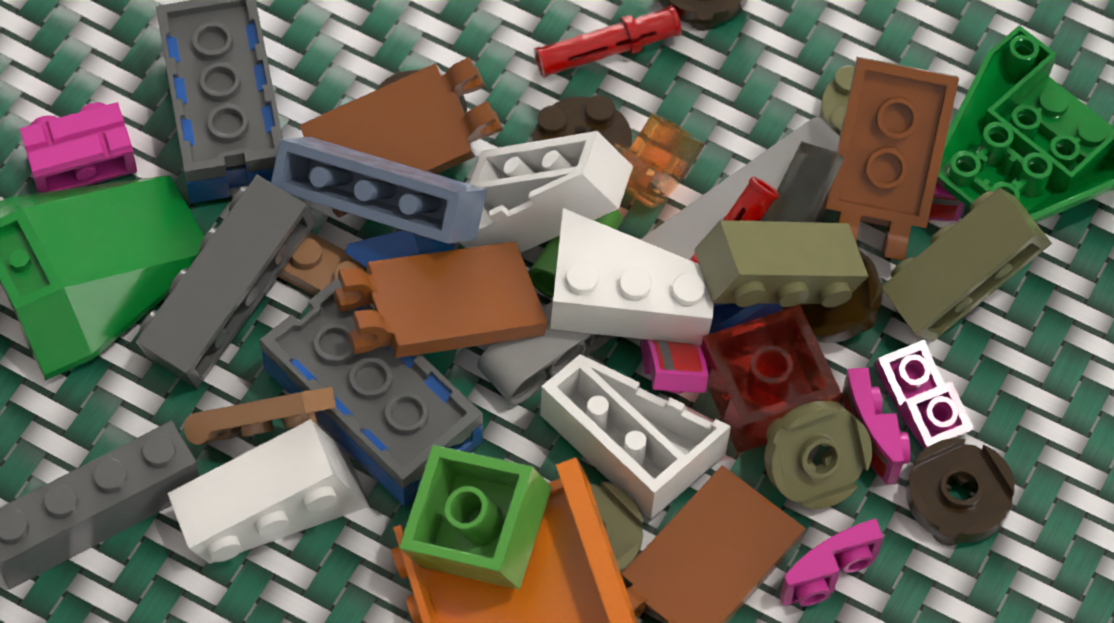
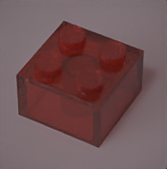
(765, 372)

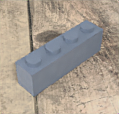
(379, 189)

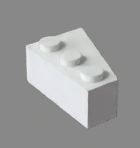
(538, 179)
(626, 286)
(630, 434)
(268, 494)

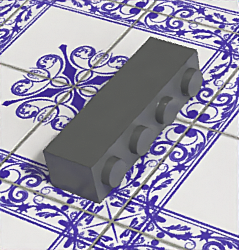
(225, 280)
(92, 503)

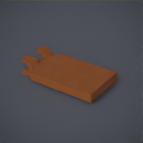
(413, 120)
(891, 149)
(442, 301)
(712, 554)

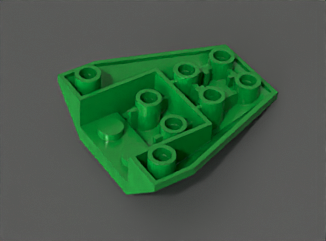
(1026, 135)
(91, 263)

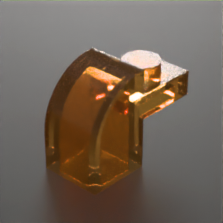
(659, 159)

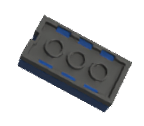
(220, 94)
(385, 405)

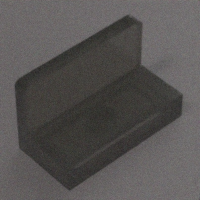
(805, 185)

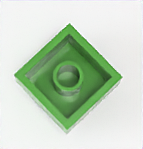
(476, 517)

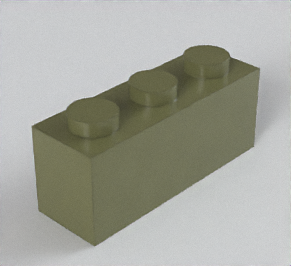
(780, 263)
(965, 264)

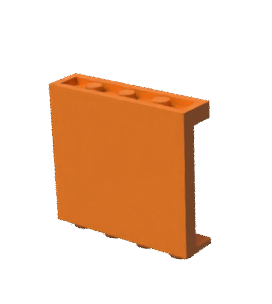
(566, 579)

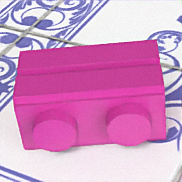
(79, 148)

